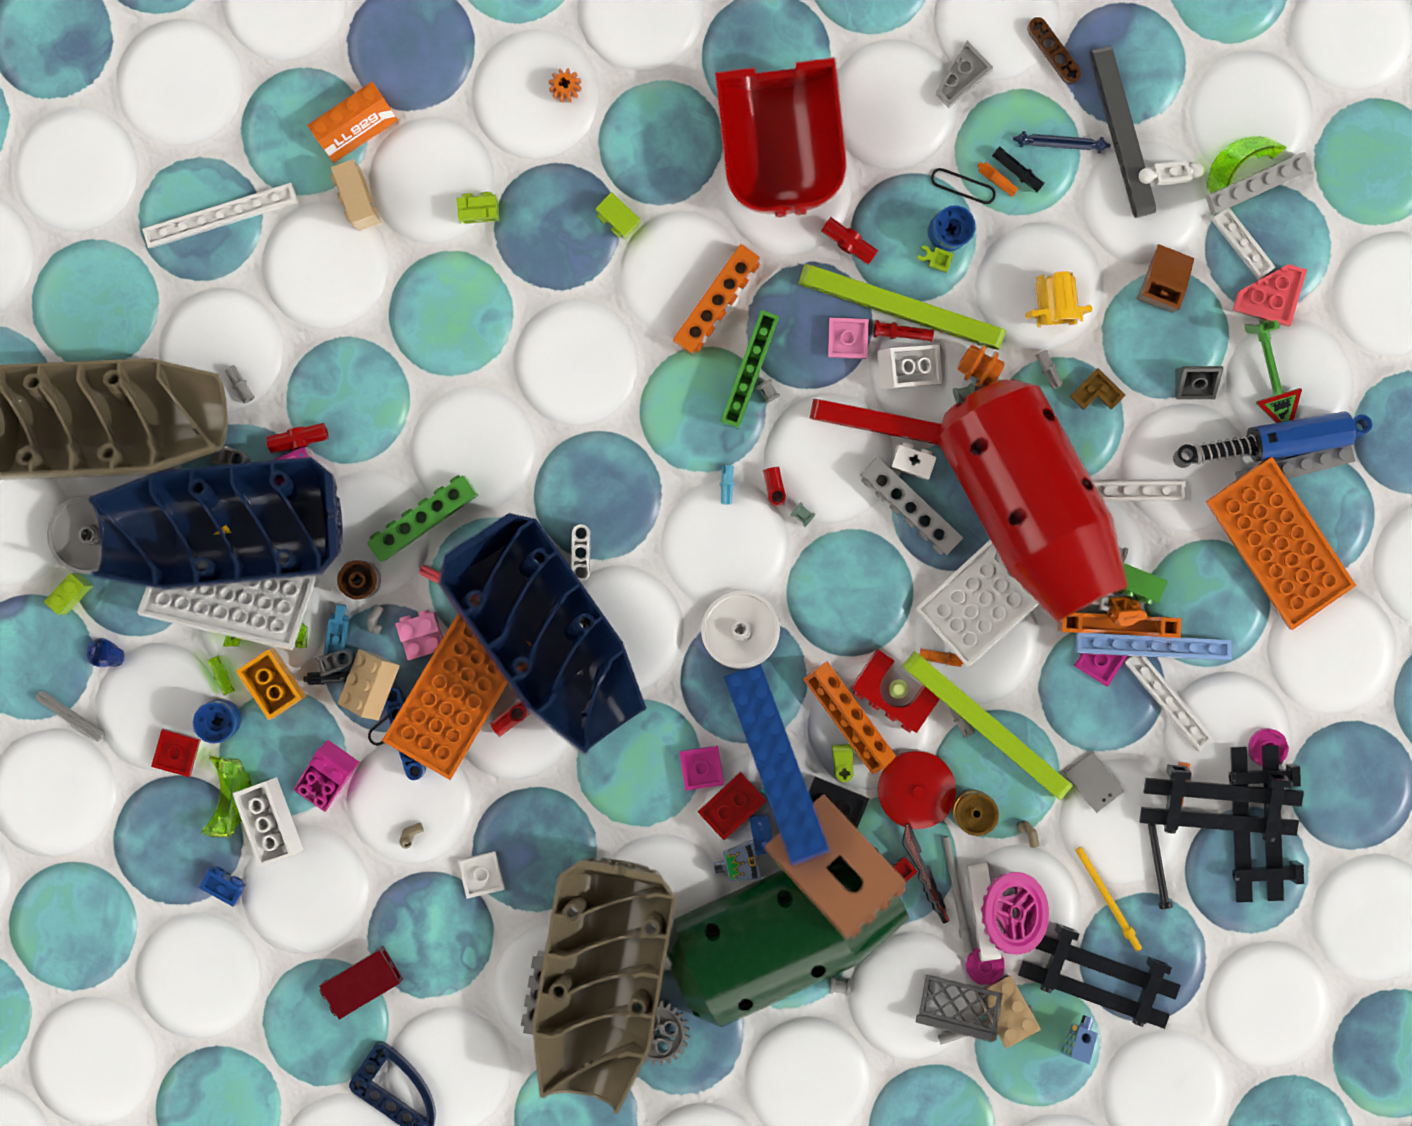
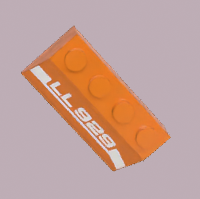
(352, 122)

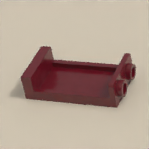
(360, 983)

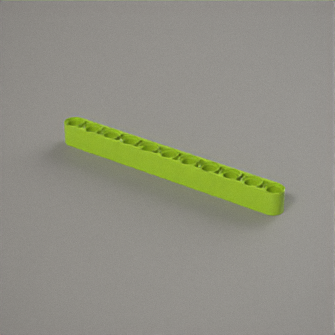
(902, 307)
(987, 725)

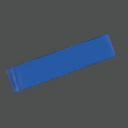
(407, 762)

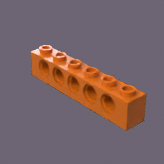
(741, 256)
(849, 717)

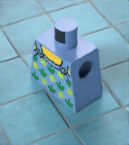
(1080, 1046)

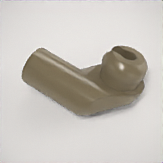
(1025, 826)
(408, 835)

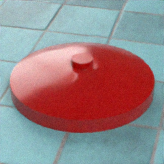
(916, 789)

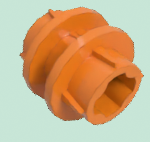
(980, 365)

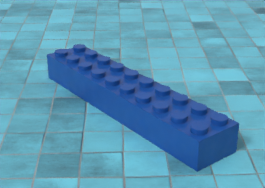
(777, 765)

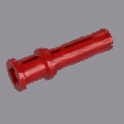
(893, 330)

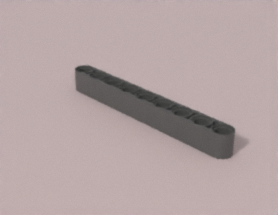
(1122, 130)

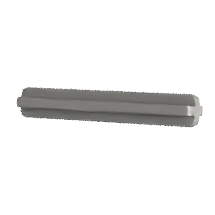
(70, 716)

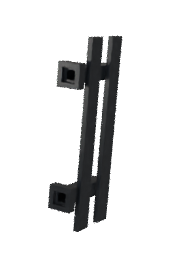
(1177, 788)
(1274, 871)
(1151, 982)

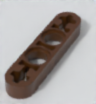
(1057, 48)

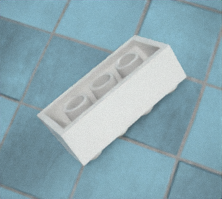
(268, 822)

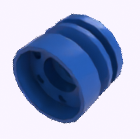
(954, 218)
(212, 731)

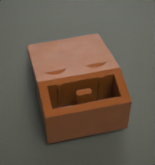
(1166, 279)

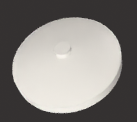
(740, 629)

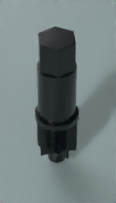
(336, 677)

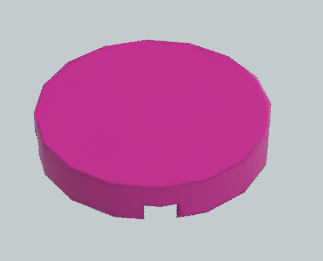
(1267, 737)
(984, 972)

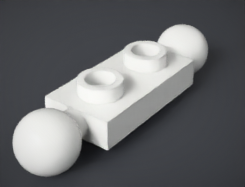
(1171, 173)

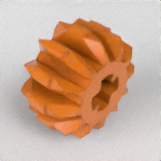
(558, 89)

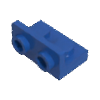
(761, 832)

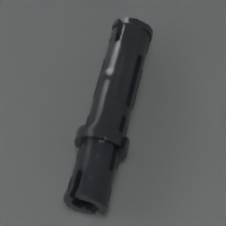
(1024, 174)

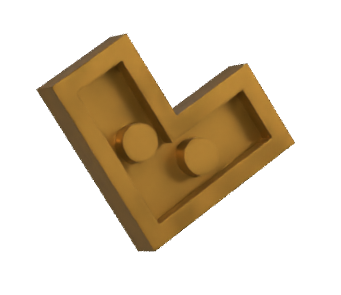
(1097, 386)

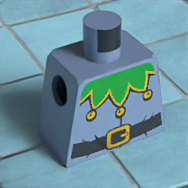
(739, 863)

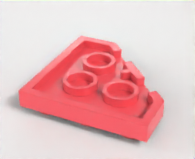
(1272, 296)

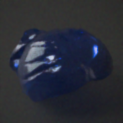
(104, 653)

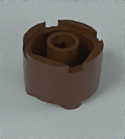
(351, 571)

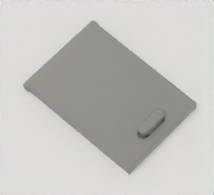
(1094, 781)

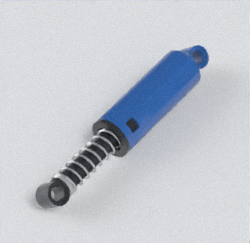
(1281, 439)

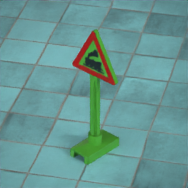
(1281, 405)

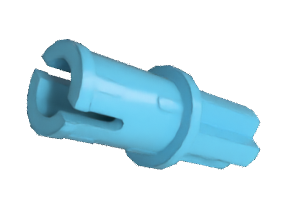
(727, 484)

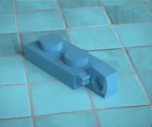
(337, 631)

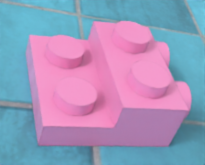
(419, 634)

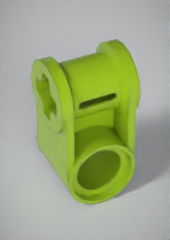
(843, 758)

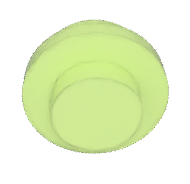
(898, 688)

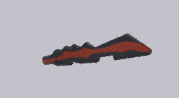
(925, 875)

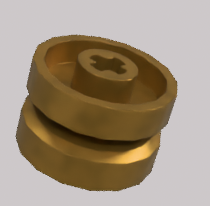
(986, 816)

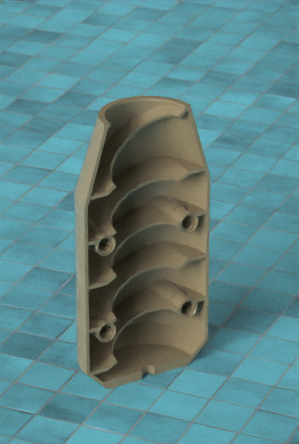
(107, 417)
(606, 962)

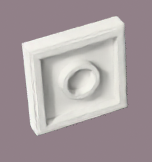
(481, 874)

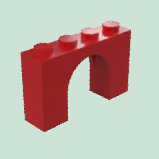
(868, 686)

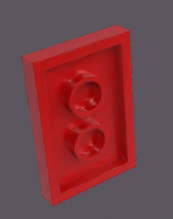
(732, 806)

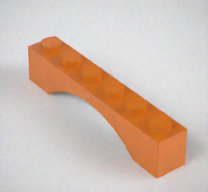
(1103, 624)

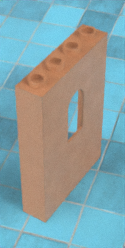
(843, 909)

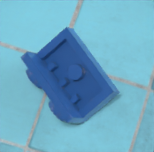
(222, 885)

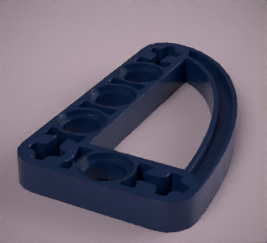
(386, 1096)

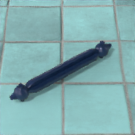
(1061, 142)

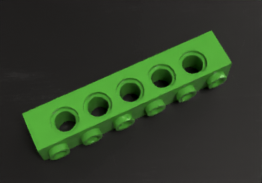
(749, 369)
(378, 540)

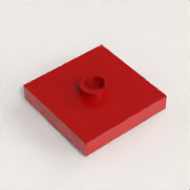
(176, 752)

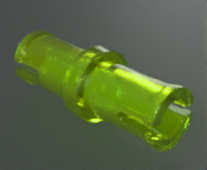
(221, 675)

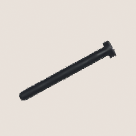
(1165, 903)

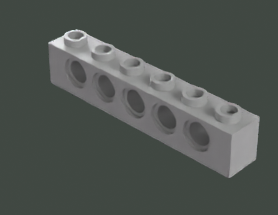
(893, 481)

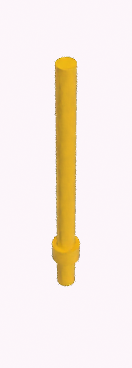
(1127, 930)

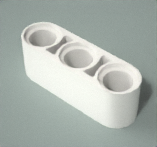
(586, 544)

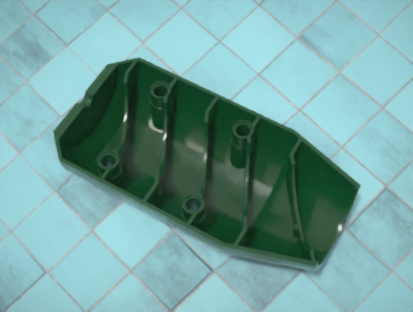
(767, 946)

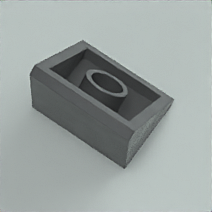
(1197, 382)

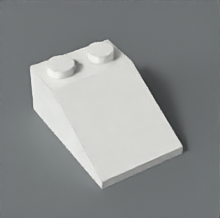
(910, 366)

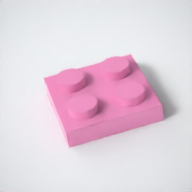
(848, 338)

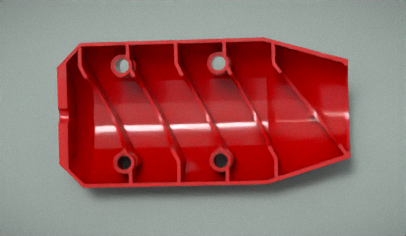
(1033, 496)

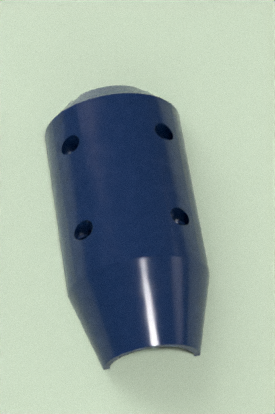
(164, 525)
(569, 674)

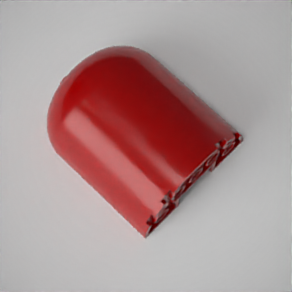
(782, 136)

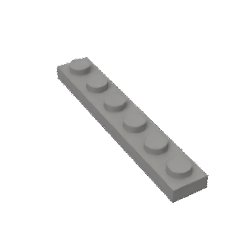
(1258, 183)
(1312, 462)

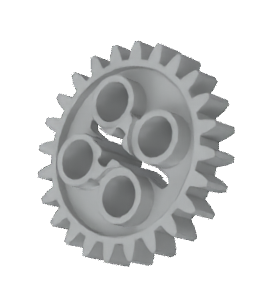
(666, 1015)

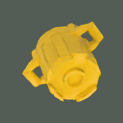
(1057, 300)

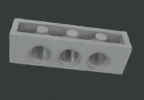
(530, 1000)

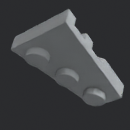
(965, 73)

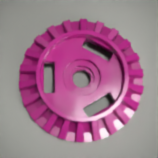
(1032, 918)

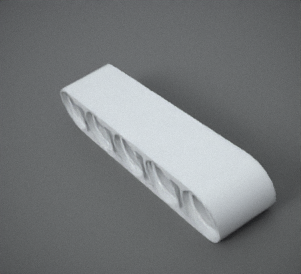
(978, 882)

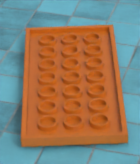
(1280, 543)
(448, 703)

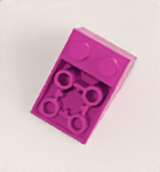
(326, 775)

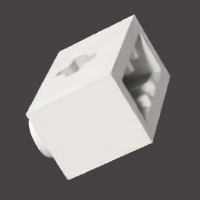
(903, 464)

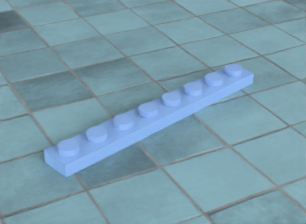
(1153, 646)

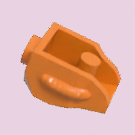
(1125, 611)

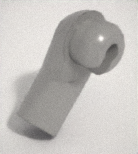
(373, 618)

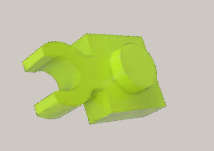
(939, 259)

